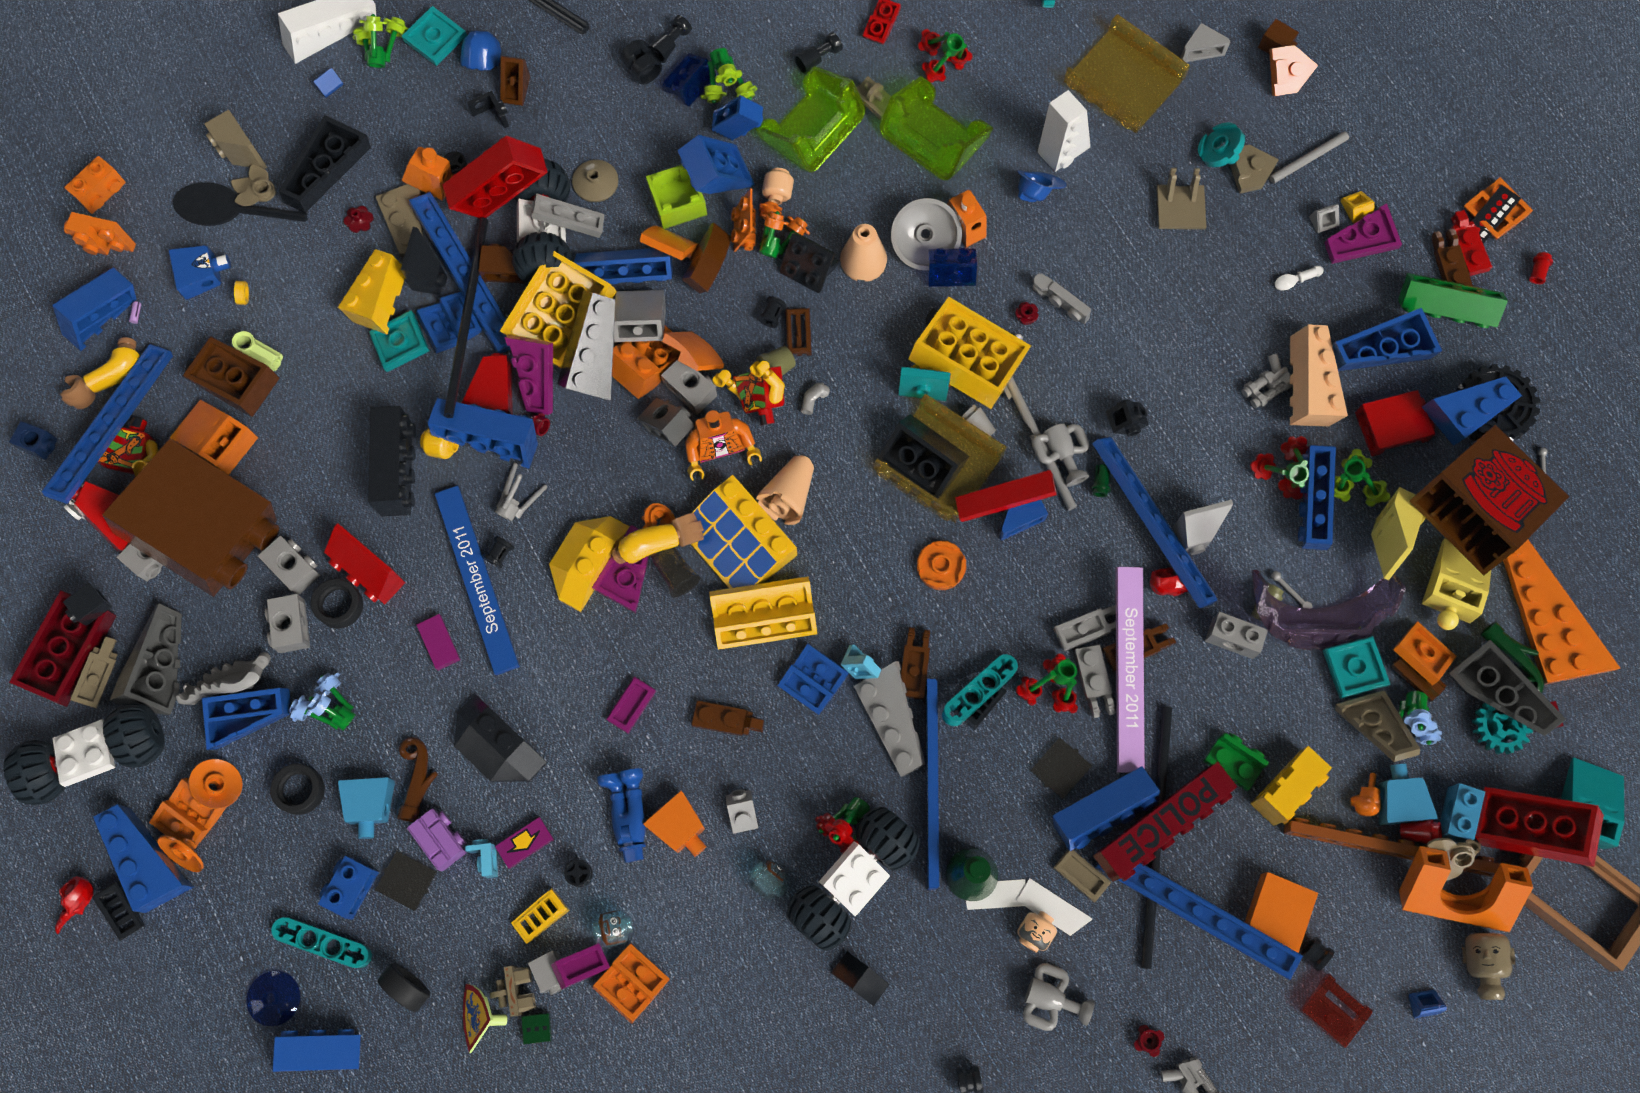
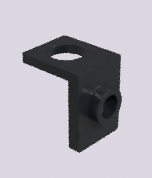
(491, 102)

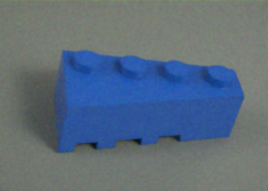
(1392, 342)
(486, 430)
(141, 865)

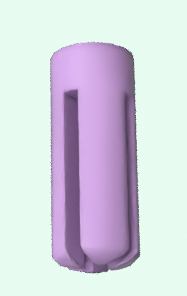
(135, 311)

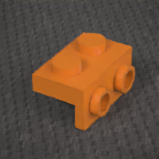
(95, 184)

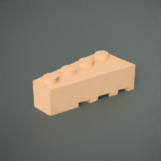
(1315, 379)

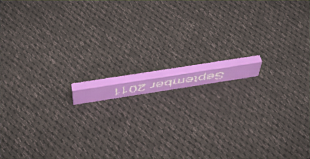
(1129, 669)

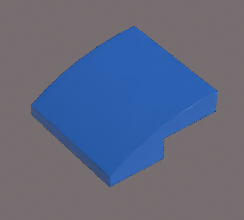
(443, 321)
(813, 679)

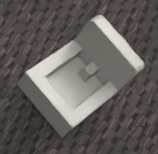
(741, 811)

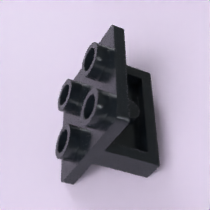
(808, 262)

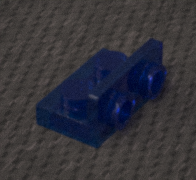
(688, 78)
(952, 267)

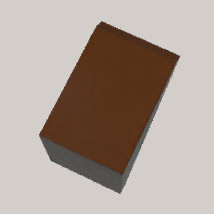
(514, 80)

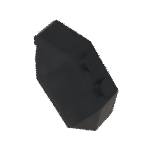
(494, 745)

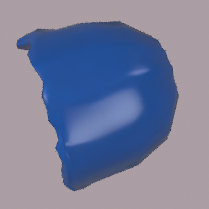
(480, 51)

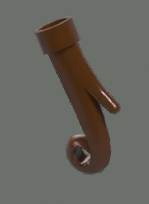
(419, 783)

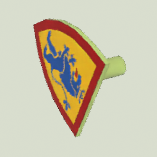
(478, 1016)

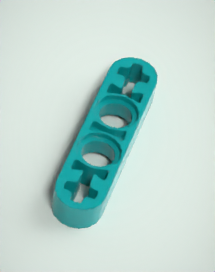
(977, 687)
(322, 939)

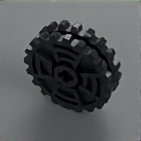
(1517, 416)

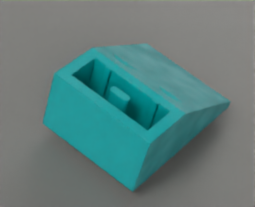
(1598, 787)

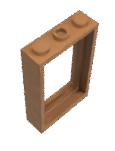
(1628, 940)

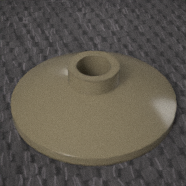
(595, 189)

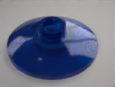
(285, 1003)

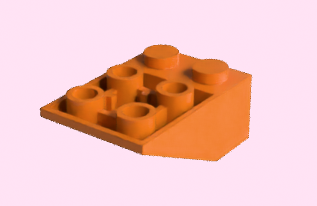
(641, 363)
(214, 436)

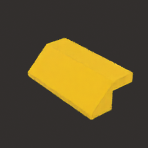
(763, 612)

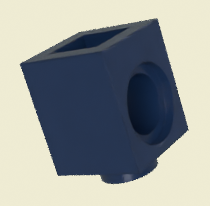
(26, 435)

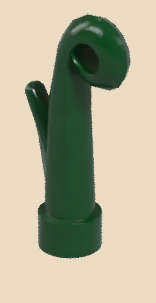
(1515, 651)

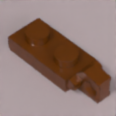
(725, 719)

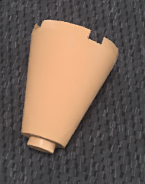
(863, 254)
(788, 491)

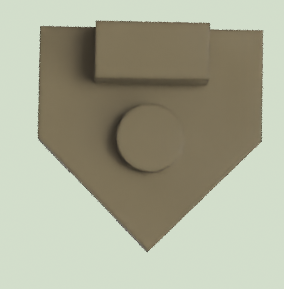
(1252, 169)

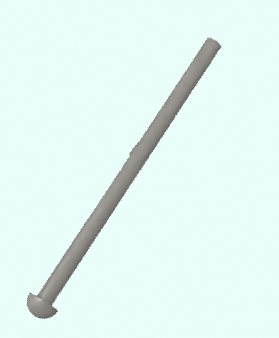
(1013, 391)

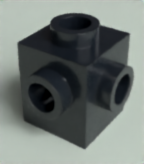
(1127, 418)

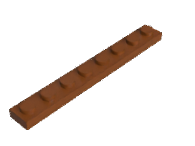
(1377, 843)

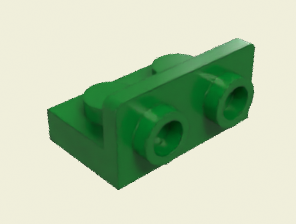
(1238, 761)

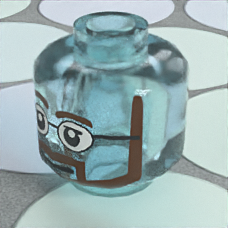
(768, 880)
(612, 928)

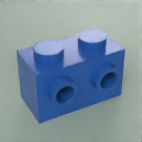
(347, 887)

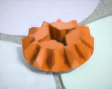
(657, 511)

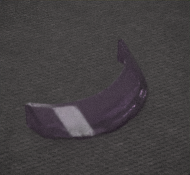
(1329, 625)

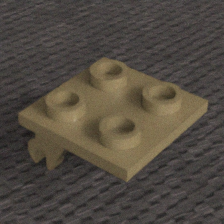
(1181, 205)

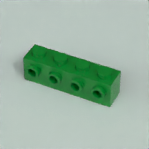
(1452, 300)

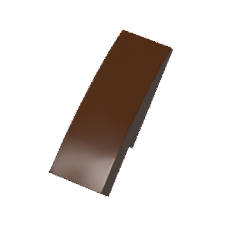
(707, 259)

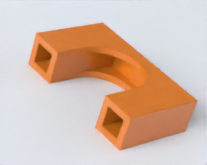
(1491, 908)

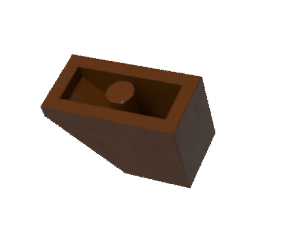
(497, 265)

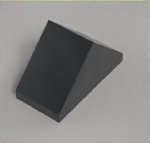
(860, 978)

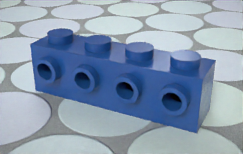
(627, 265)
(1318, 499)
(1106, 809)

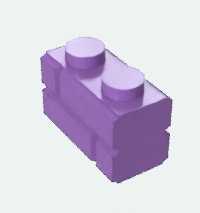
(438, 839)

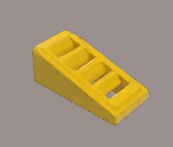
(561, 908)

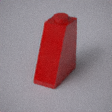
(492, 384)
(91, 504)

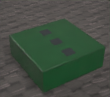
(536, 1028)

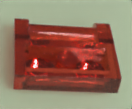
(1330, 1017)

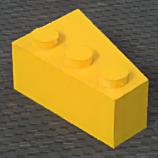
(1292, 786)

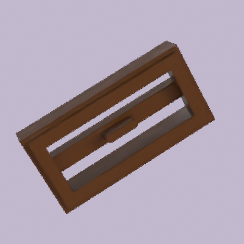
(799, 350)

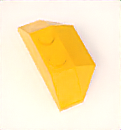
(584, 557)

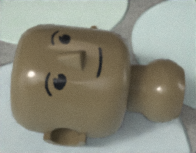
(1490, 959)

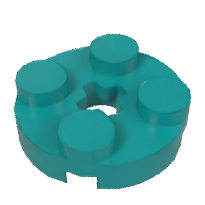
(1226, 154)

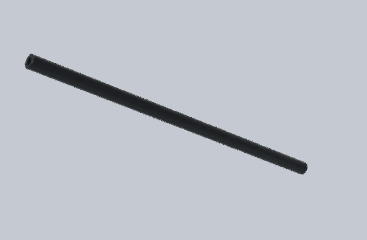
(465, 320)
(1161, 780)

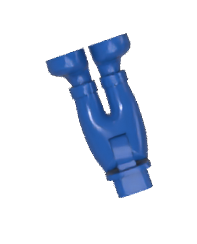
(627, 825)

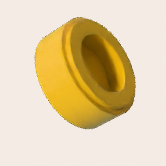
(241, 292)

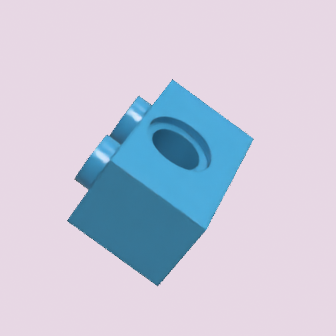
(1461, 812)

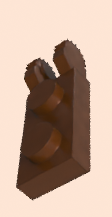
(1450, 258)
(1150, 645)
(915, 665)

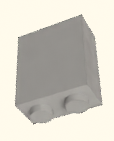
(639, 316)

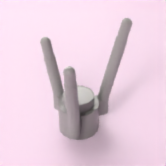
(507, 506)

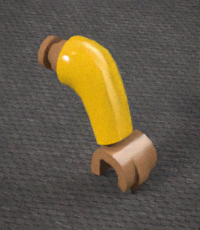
(111, 373)
(653, 539)

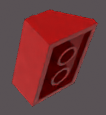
(362, 566)

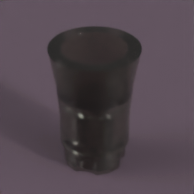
(675, 572)

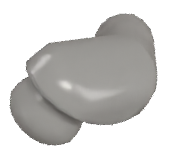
(816, 391)

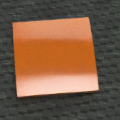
(1515, 216)
(668, 242)
(694, 350)
(183, 816)
(631, 983)

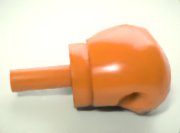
(1369, 800)

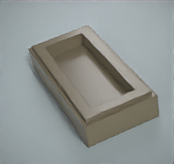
(1082, 875)

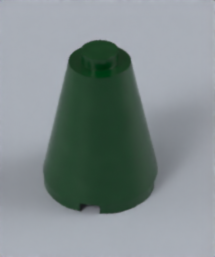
(971, 874)

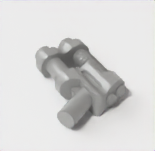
(1276, 380)
(1190, 1075)

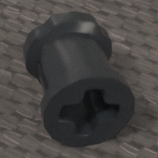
(772, 312)
(498, 552)

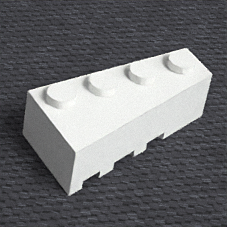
(320, 24)
(1064, 132)

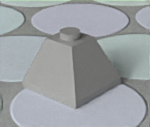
(1198, 526)

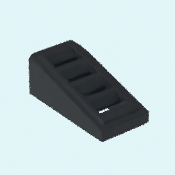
(974, 722)
(105, 908)

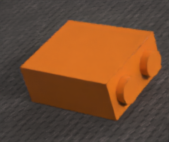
(1281, 909)

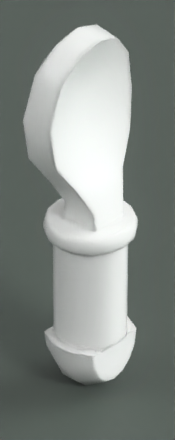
(1288, 281)

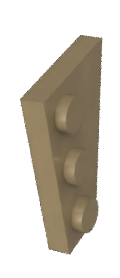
(399, 214)
(1381, 724)

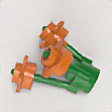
(774, 220)

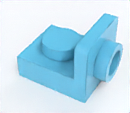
(859, 664)
(488, 860)

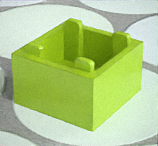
(675, 197)

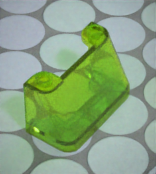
(818, 121)
(929, 132)

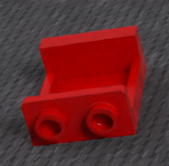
(1394, 422)

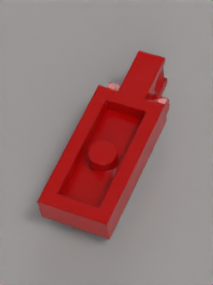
(1471, 244)

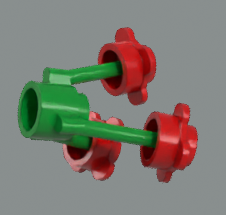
(953, 49)
(1059, 671)
(840, 830)

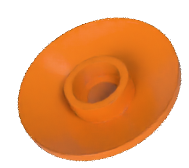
(222, 775)
(181, 852)

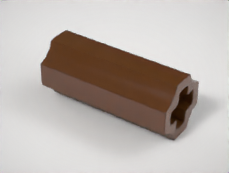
(1416, 680)

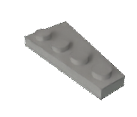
(889, 711)

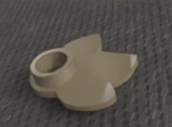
(251, 188)
(1459, 854)

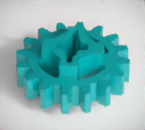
(1496, 726)

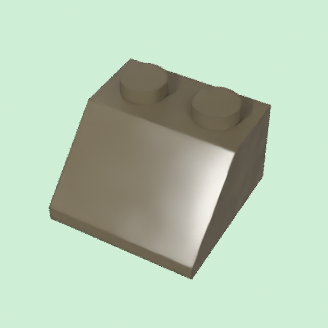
(232, 141)

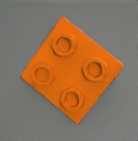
(744, 222)

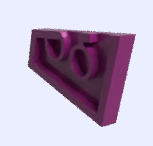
(1367, 237)
(535, 369)
(622, 581)

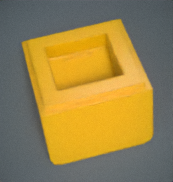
(1357, 206)

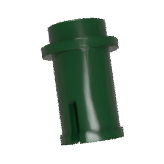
(1101, 481)

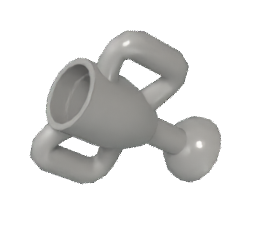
(1062, 448)
(1051, 998)

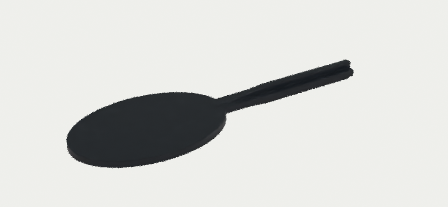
(215, 204)

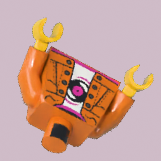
(717, 437)

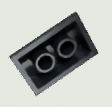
(923, 456)

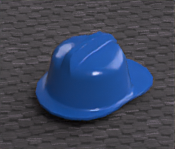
(1037, 185)

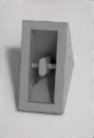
(1205, 44)

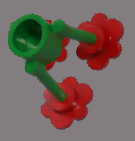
(1294, 474)

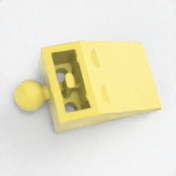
(1396, 531)
(1456, 588)

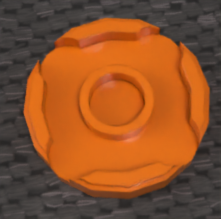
(941, 565)

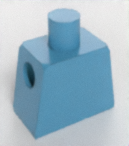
(1404, 798)
(366, 803)

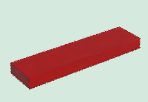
(1006, 496)

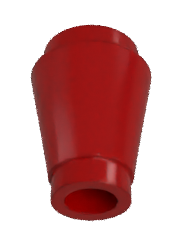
(1421, 831)

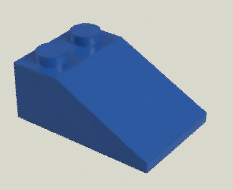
(714, 165)

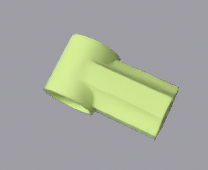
(257, 349)

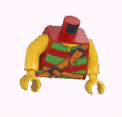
(757, 390)
(130, 449)

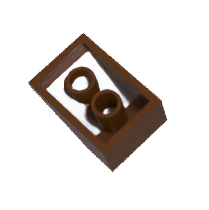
(231, 376)

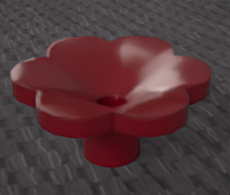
(358, 219)

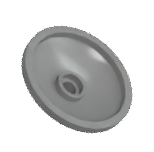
(920, 215)

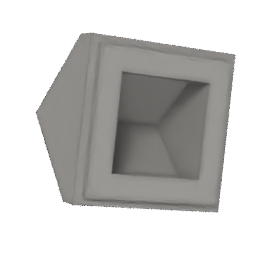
(1325, 218)

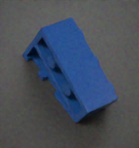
(92, 306)
(1470, 408)
(240, 714)
(316, 1051)

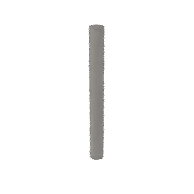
(1309, 157)

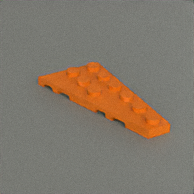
(1553, 622)

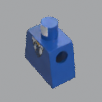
(197, 269)

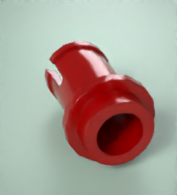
(1541, 266)

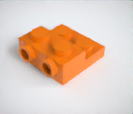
(97, 234)

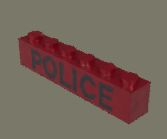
(1164, 822)

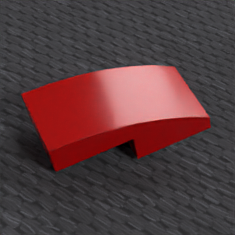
(882, 21)

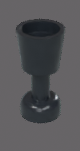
(665, 44)
(811, 56)

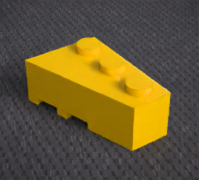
(374, 292)

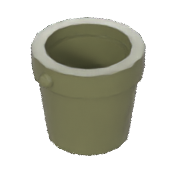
(779, 357)

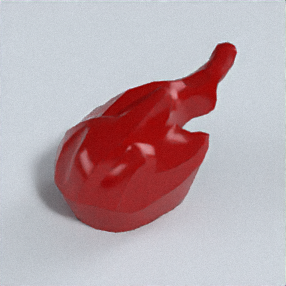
(1166, 583)
(74, 898)

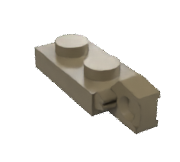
(95, 674)

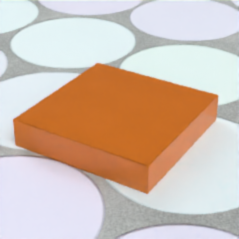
(1425, 653)

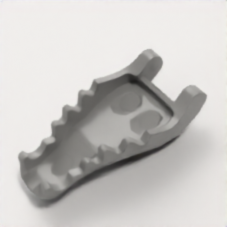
(229, 680)

